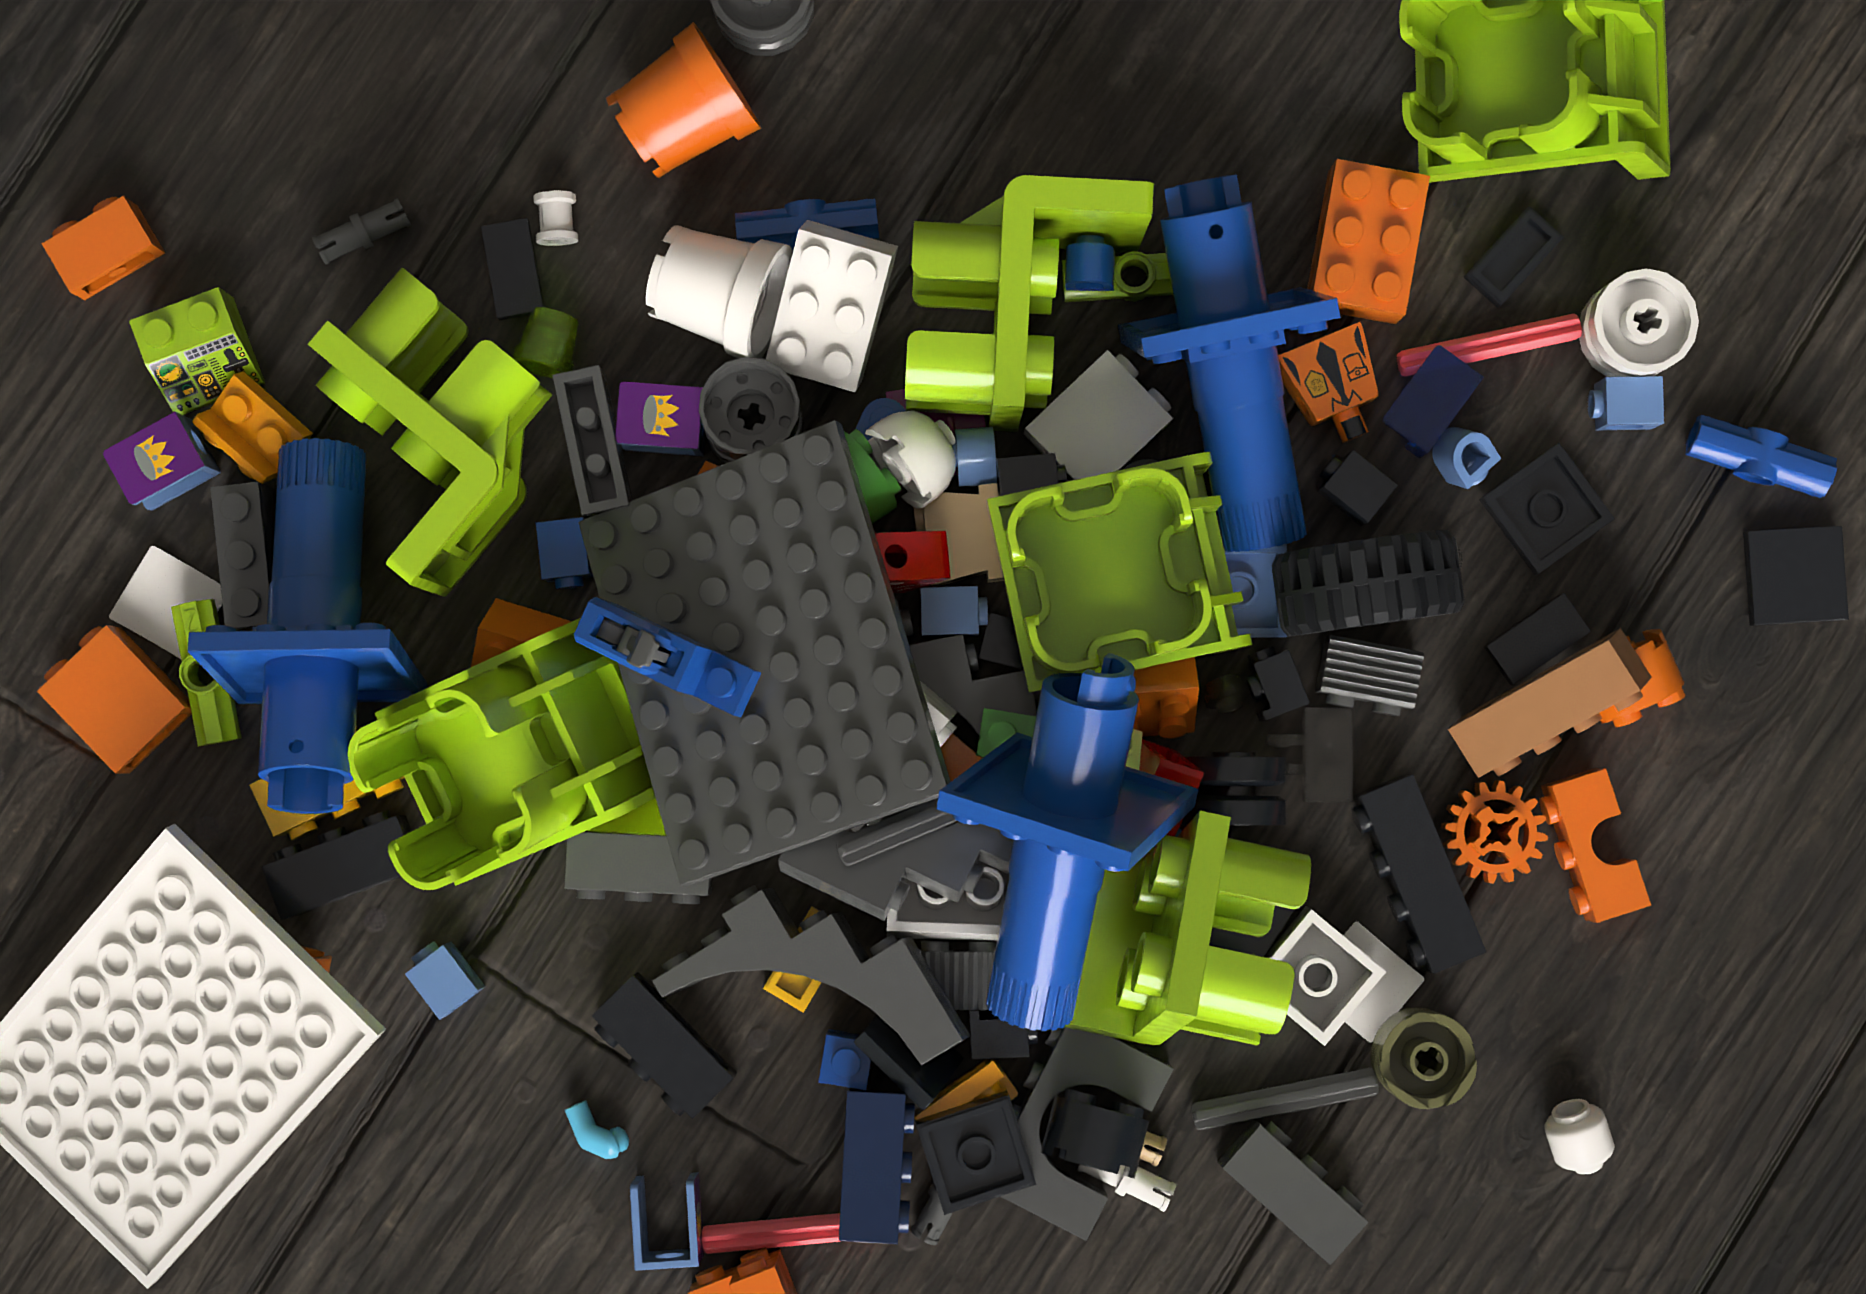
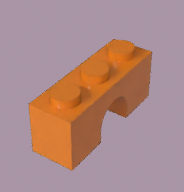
(1575, 809)

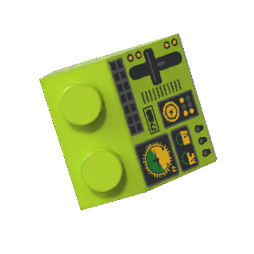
(195, 349)

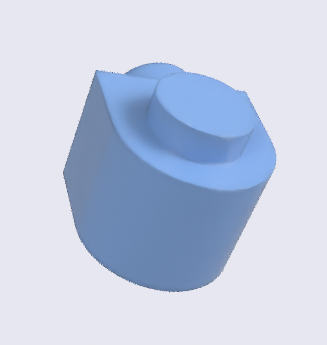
(975, 456)
(1464, 456)

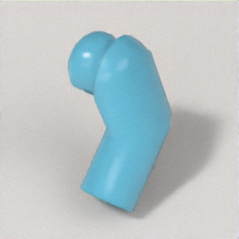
(593, 1137)

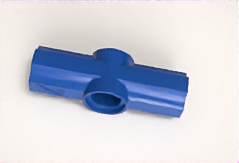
(783, 223)
(1761, 456)

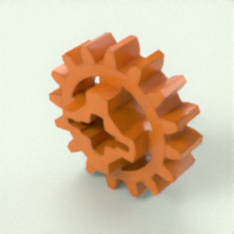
(1508, 847)

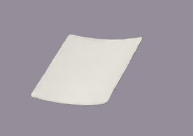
(154, 589)
(1390, 991)

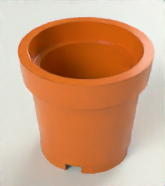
(682, 104)

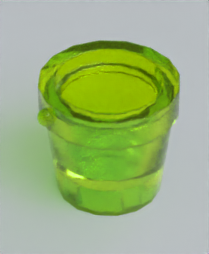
(547, 343)

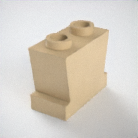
(968, 532)

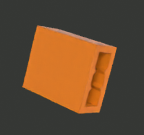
(115, 698)

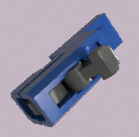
(666, 656)

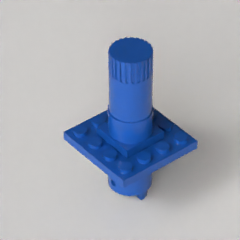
(1229, 341)
(314, 650)
(1070, 819)

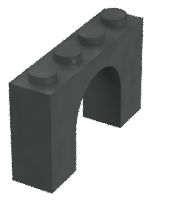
(1071, 1061)

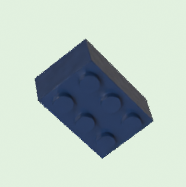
(875, 1167)

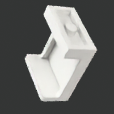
(1100, 419)

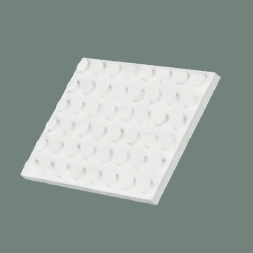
(169, 1055)

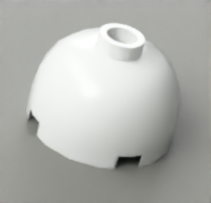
(915, 453)

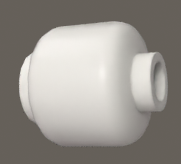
(1579, 1136)

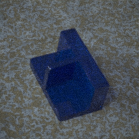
(1431, 400)

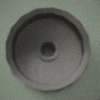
(763, 25)

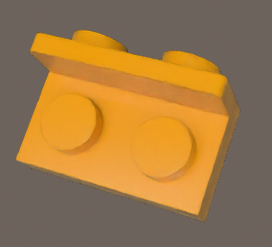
(250, 427)
(979, 1082)

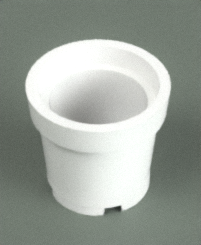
(720, 288)

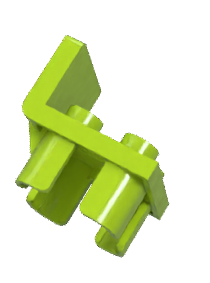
(1537, 85)
(1007, 265)
(461, 438)
(1116, 569)
(506, 758)
(1151, 935)

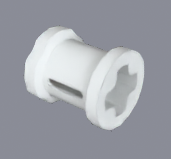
(555, 218)

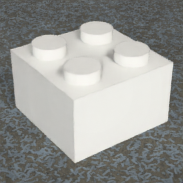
(1329, 974)

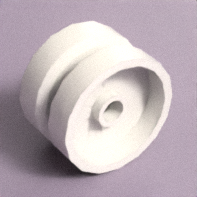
(1643, 299)

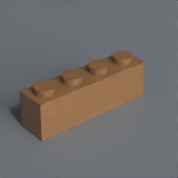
(1551, 703)

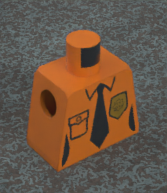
(1332, 380)

